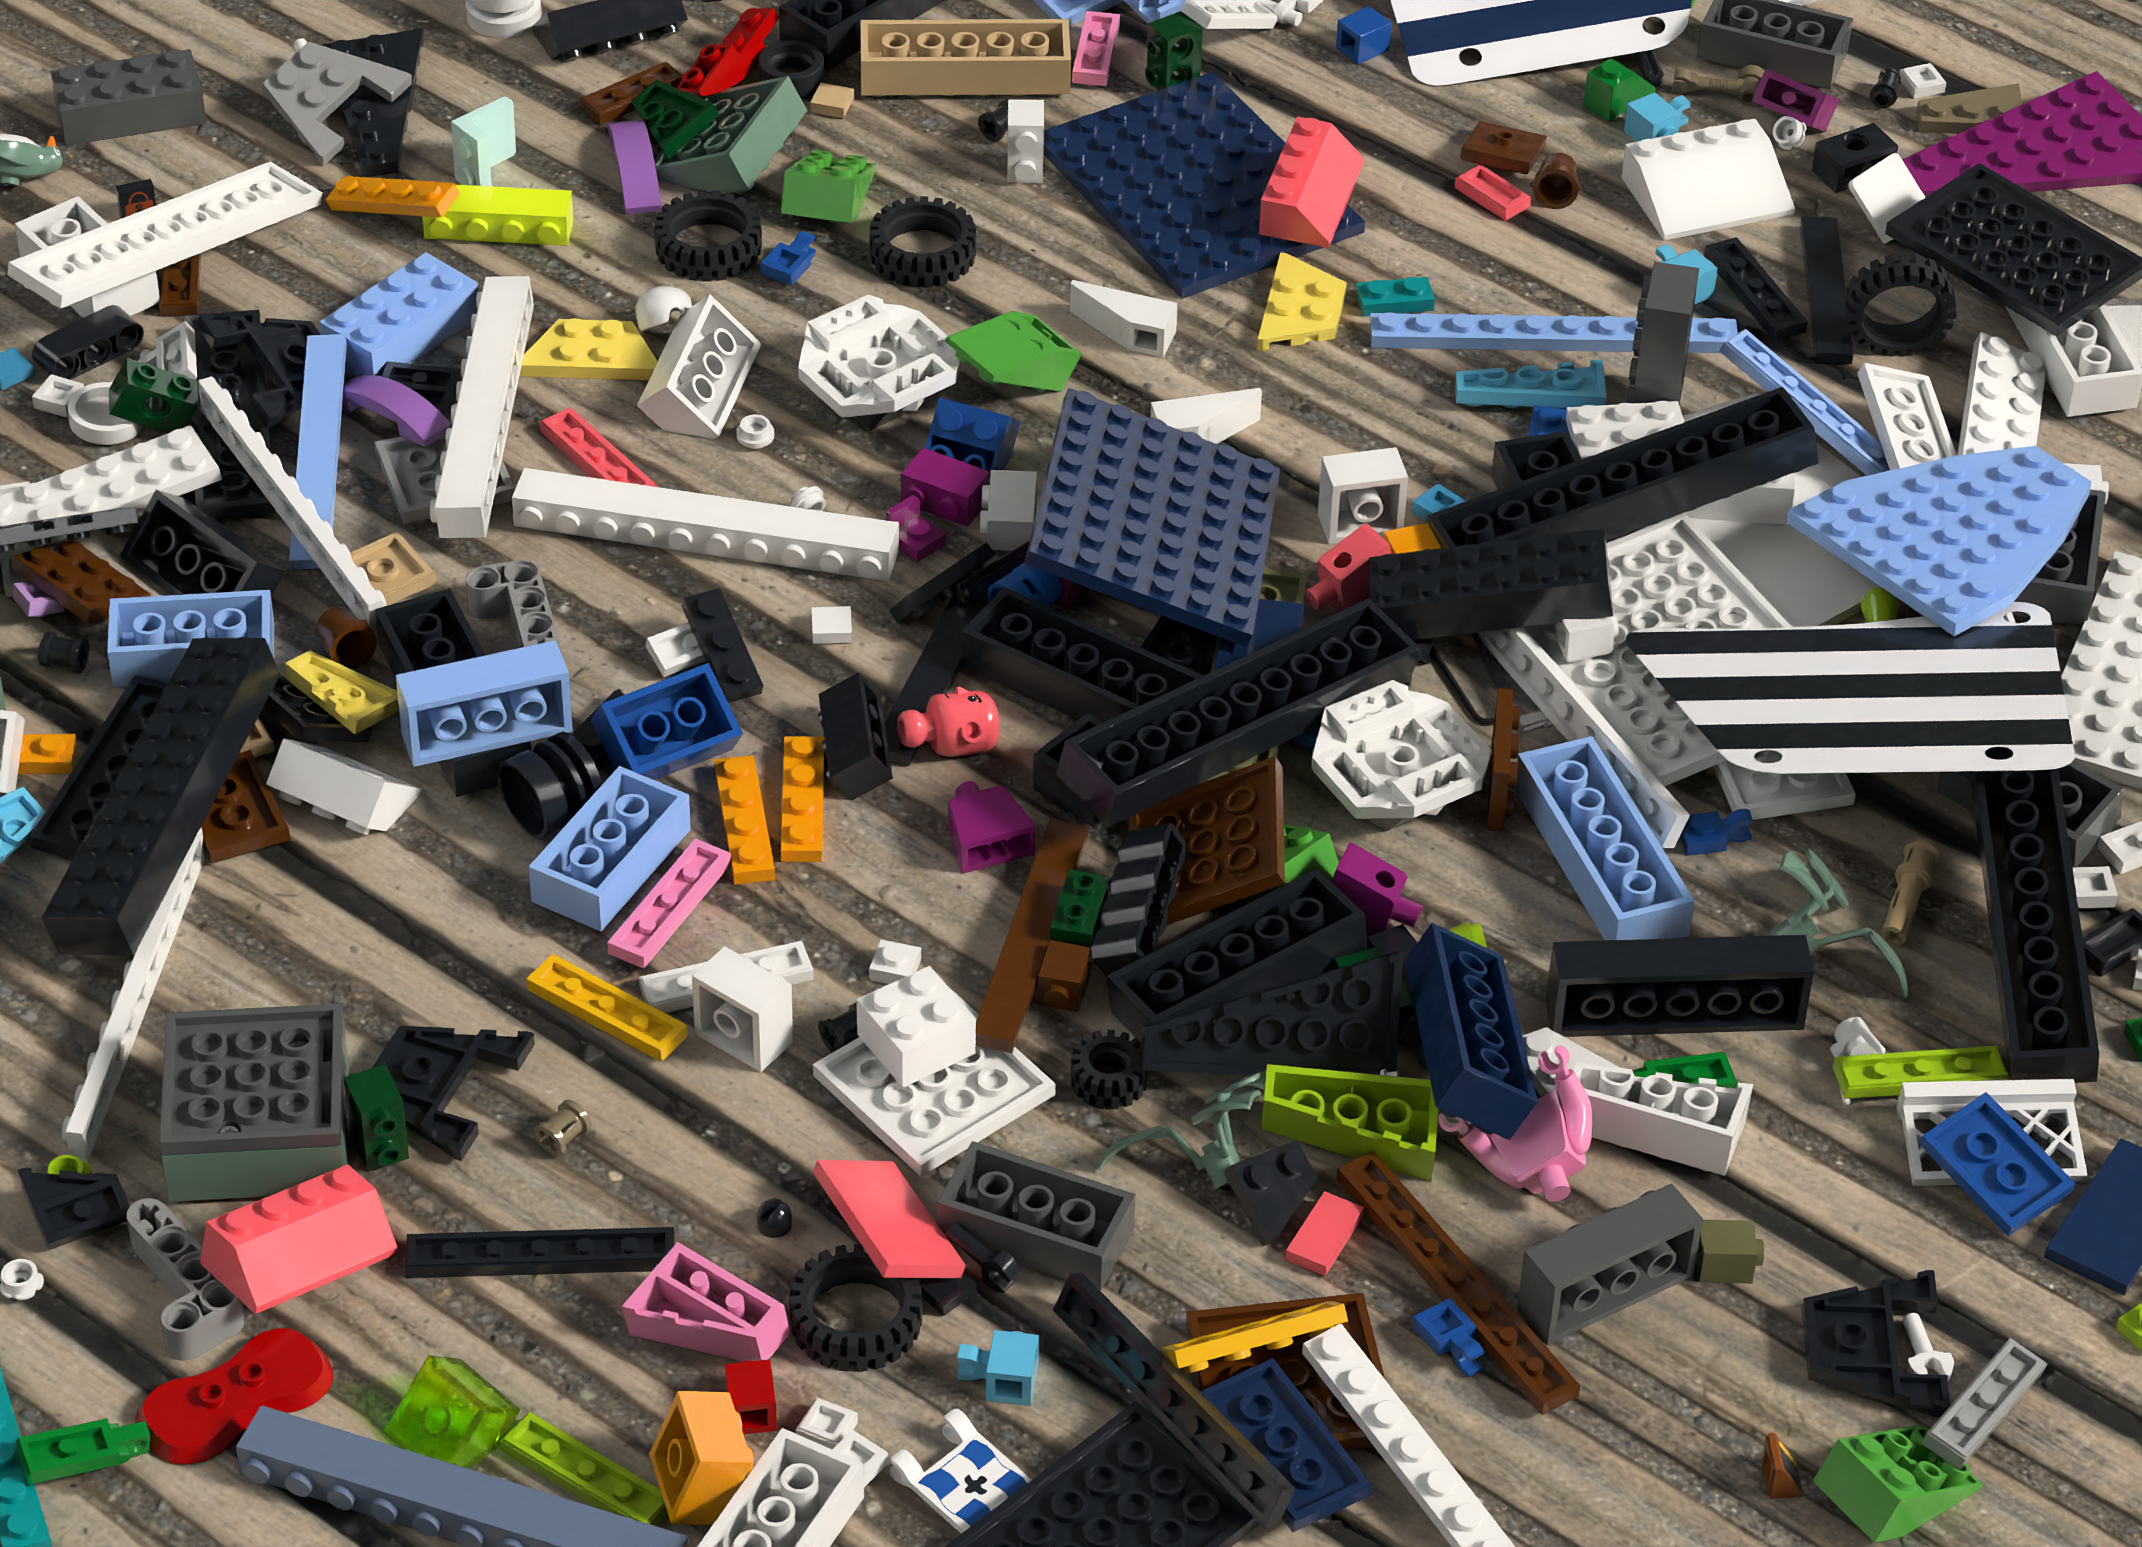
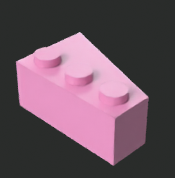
(705, 1309)

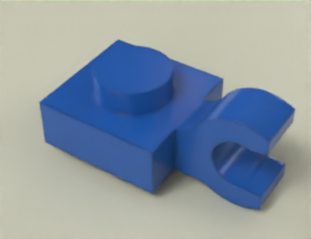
(790, 261)
(1710, 833)
(1450, 1329)

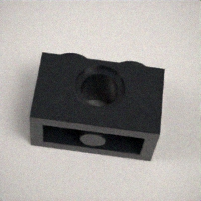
(1850, 154)

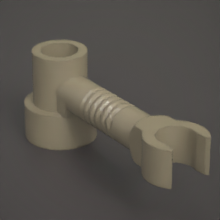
(1745, 86)

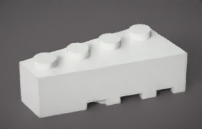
(1666, 1117)

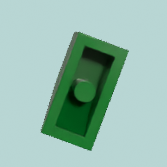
(1612, 87)

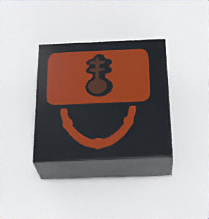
(135, 197)

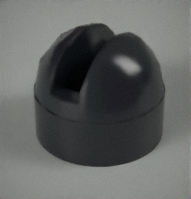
(779, 1221)

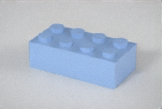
(403, 315)
(154, 631)
(484, 703)
(609, 848)

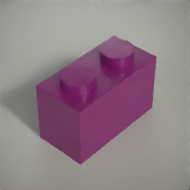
(1795, 100)
(945, 486)

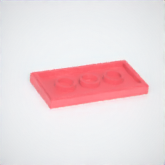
(889, 1219)

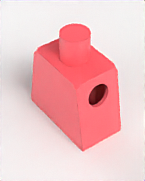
(1346, 570)

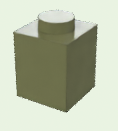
(1728, 1251)

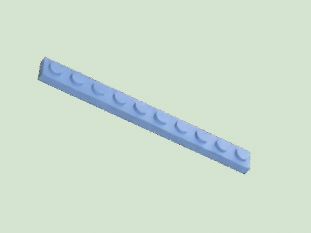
(1529, 332)

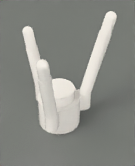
(1854, 1039)

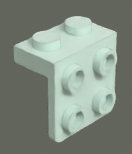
(483, 141)

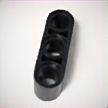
(88, 343)

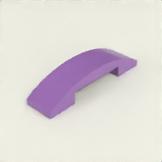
(635, 166)
(413, 413)

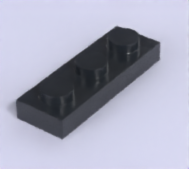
(942, 585)
(722, 645)

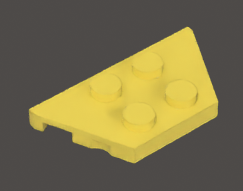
(1301, 304)
(590, 351)

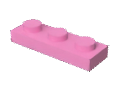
(1096, 48)

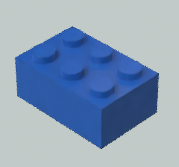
(668, 724)

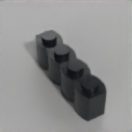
(1138, 896)

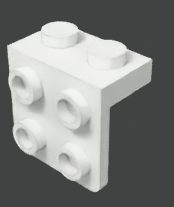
(1885, 192)

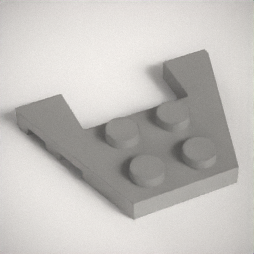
(317, 83)

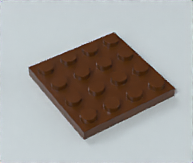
(1230, 836)
(1291, 1357)

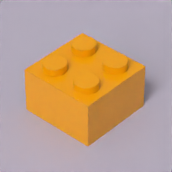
(700, 1456)

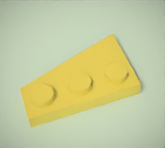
(341, 691)

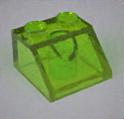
(451, 1414)

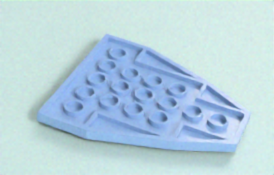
(1950, 532)

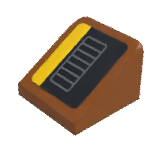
(1780, 1469)

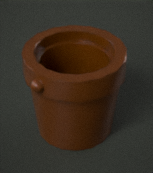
(1556, 181)
(346, 637)

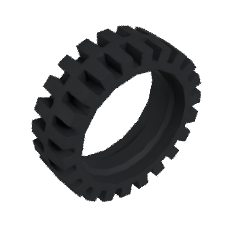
(712, 260)
(926, 266)
(1898, 274)
(848, 1346)

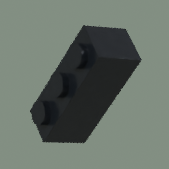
(854, 736)

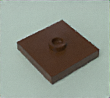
(1503, 147)

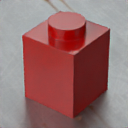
(752, 1394)

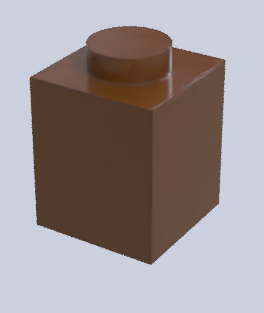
(1064, 976)

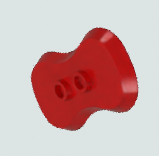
(205, 1412)

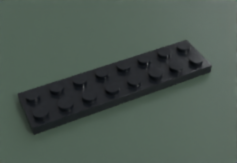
(242, 375)

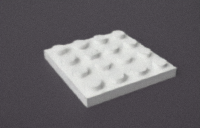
(940, 1112)

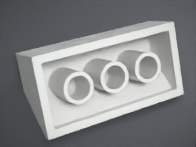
(700, 371)

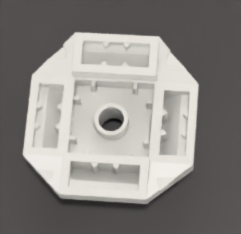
(876, 360)
(1398, 755)

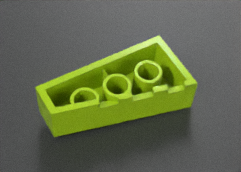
(1355, 1115)

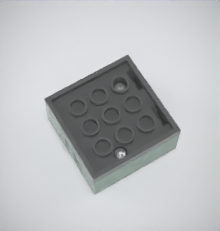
(252, 1100)

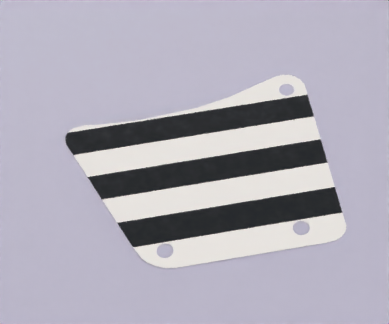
(1871, 693)

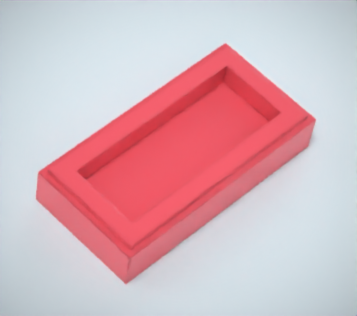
(1492, 192)
(1324, 1233)

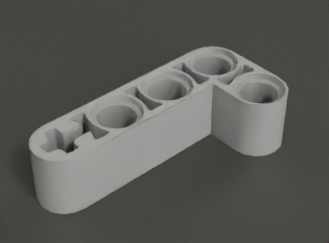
(516, 591)
(204, 1307)

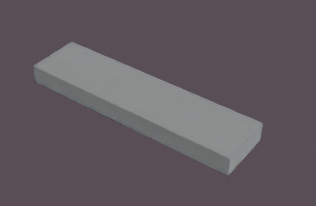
(1984, 1403)

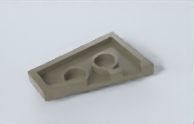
(1965, 110)

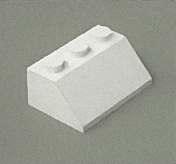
(340, 786)

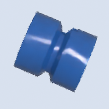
(1031, 583)

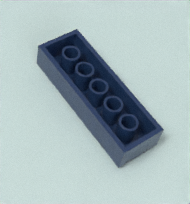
(1470, 1032)

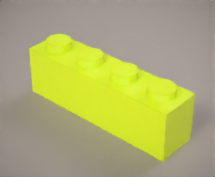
(505, 216)

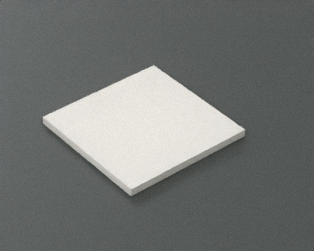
(1788, 567)

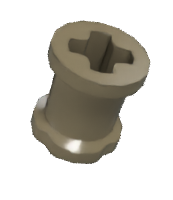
(562, 1128)

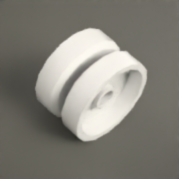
(502, 17)

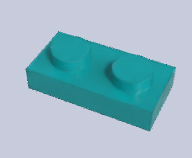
(1395, 296)

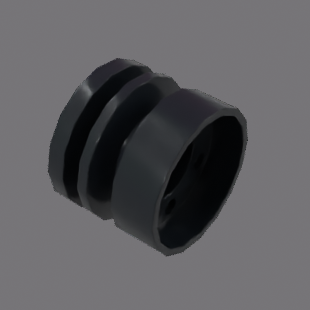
(548, 783)

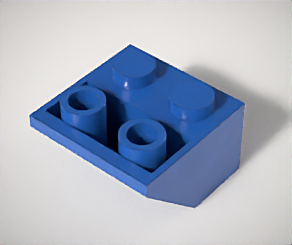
(972, 435)

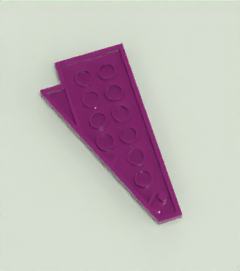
(2055, 142)

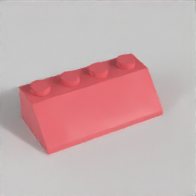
(1310, 184)
(298, 1239)

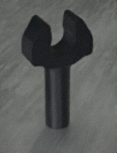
(997, 1267)

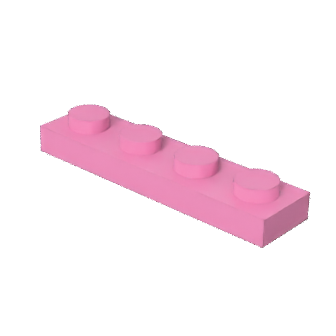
(669, 903)

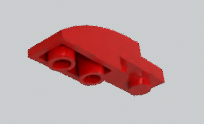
(733, 60)

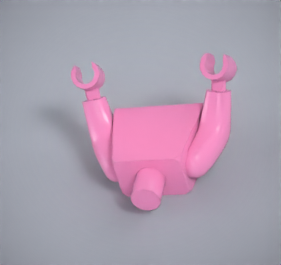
(1547, 1143)

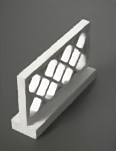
(2017, 1097)

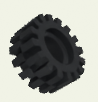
(1102, 1086)

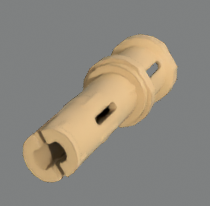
(1912, 879)

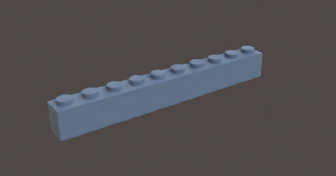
(426, 1491)

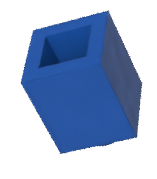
(1363, 35)

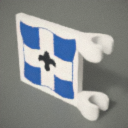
(966, 1480)

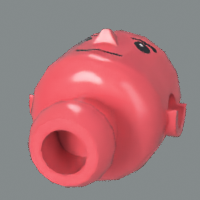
(952, 724)

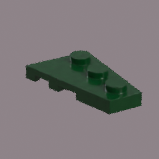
(673, 115)

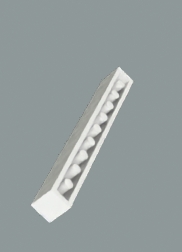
(482, 408)
(706, 524)

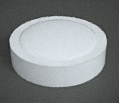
(91, 419)

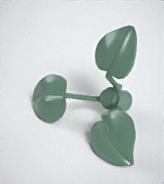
(1802, 924)
(1218, 1154)

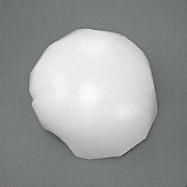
(657, 304)

